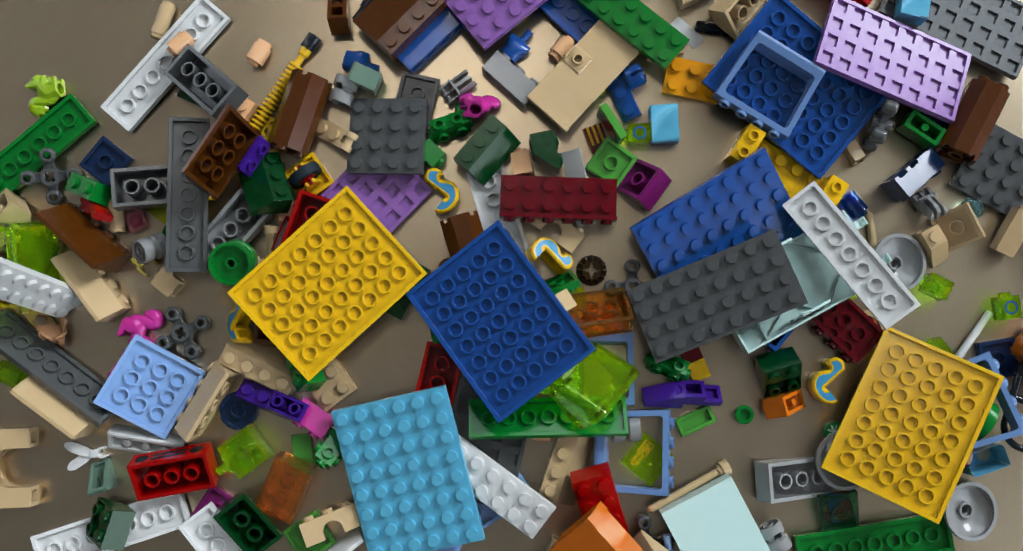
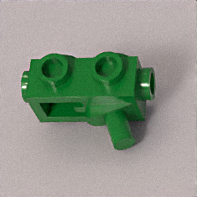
(450, 126)
(673, 368)
(329, 452)

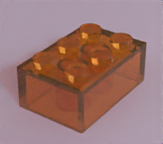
(603, 312)
(285, 487)

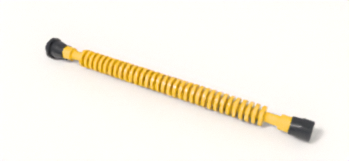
(309, 46)

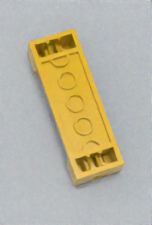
(790, 172)

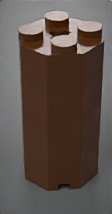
(299, 113)
(974, 120)
(461, 231)

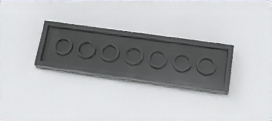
(186, 204)
(51, 367)

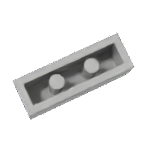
(509, 78)

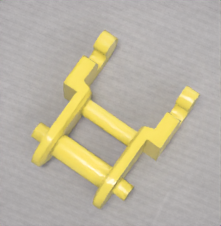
(140, 266)

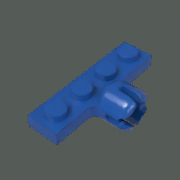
(622, 91)

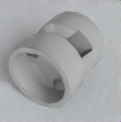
(343, 91)
(149, 248)
(634, 431)
(773, 535)

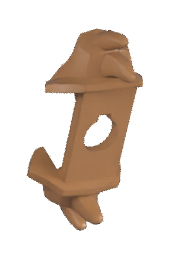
(51, 330)

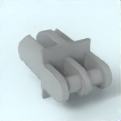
(459, 85)
(928, 204)

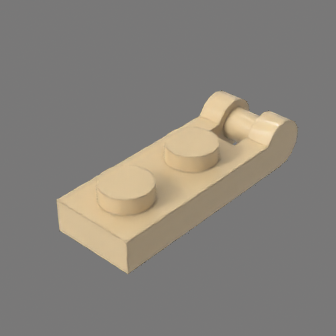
(335, 135)

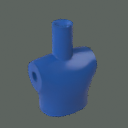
(516, 46)
(357, 56)

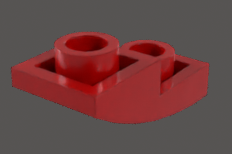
(97, 211)

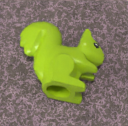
(48, 91)

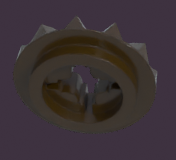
(585, 276)

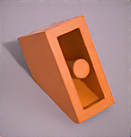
(783, 404)

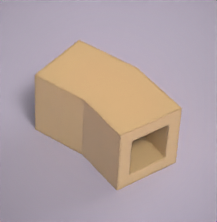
(854, 153)

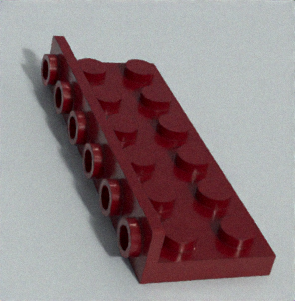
(558, 199)
(847, 330)

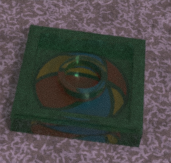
(838, 510)

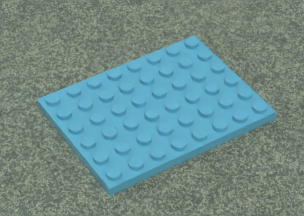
(408, 472)

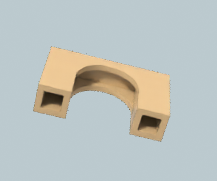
(1010, 233)
(18, 495)

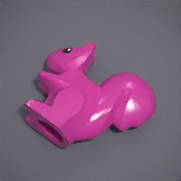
(477, 105)
(139, 324)

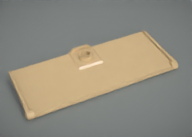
(582, 75)

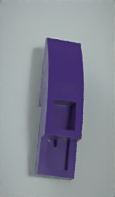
(681, 392)
(272, 401)

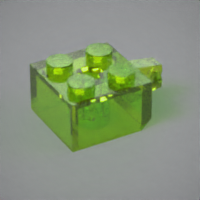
(233, 452)

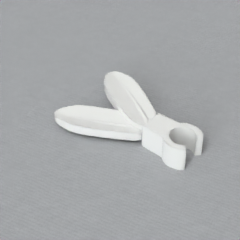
(85, 454)

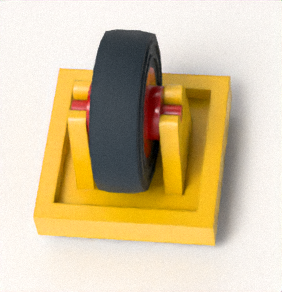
(308, 175)

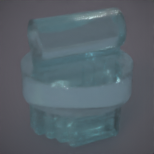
(976, 205)

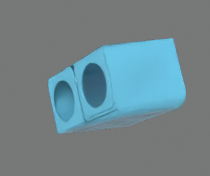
(910, 11)
(664, 124)
(997, 452)

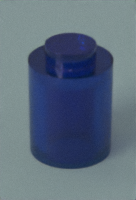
(853, 205)

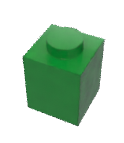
(434, 155)

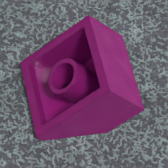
(644, 184)

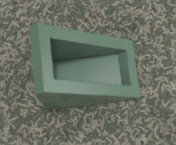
(365, 78)
(101, 477)

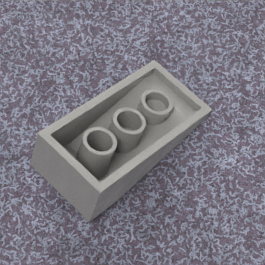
(235, 223)
(788, 480)

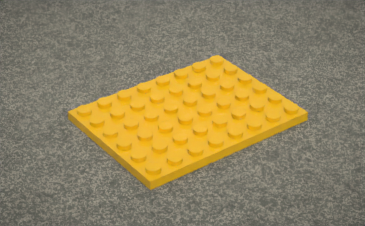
(327, 283)
(912, 423)

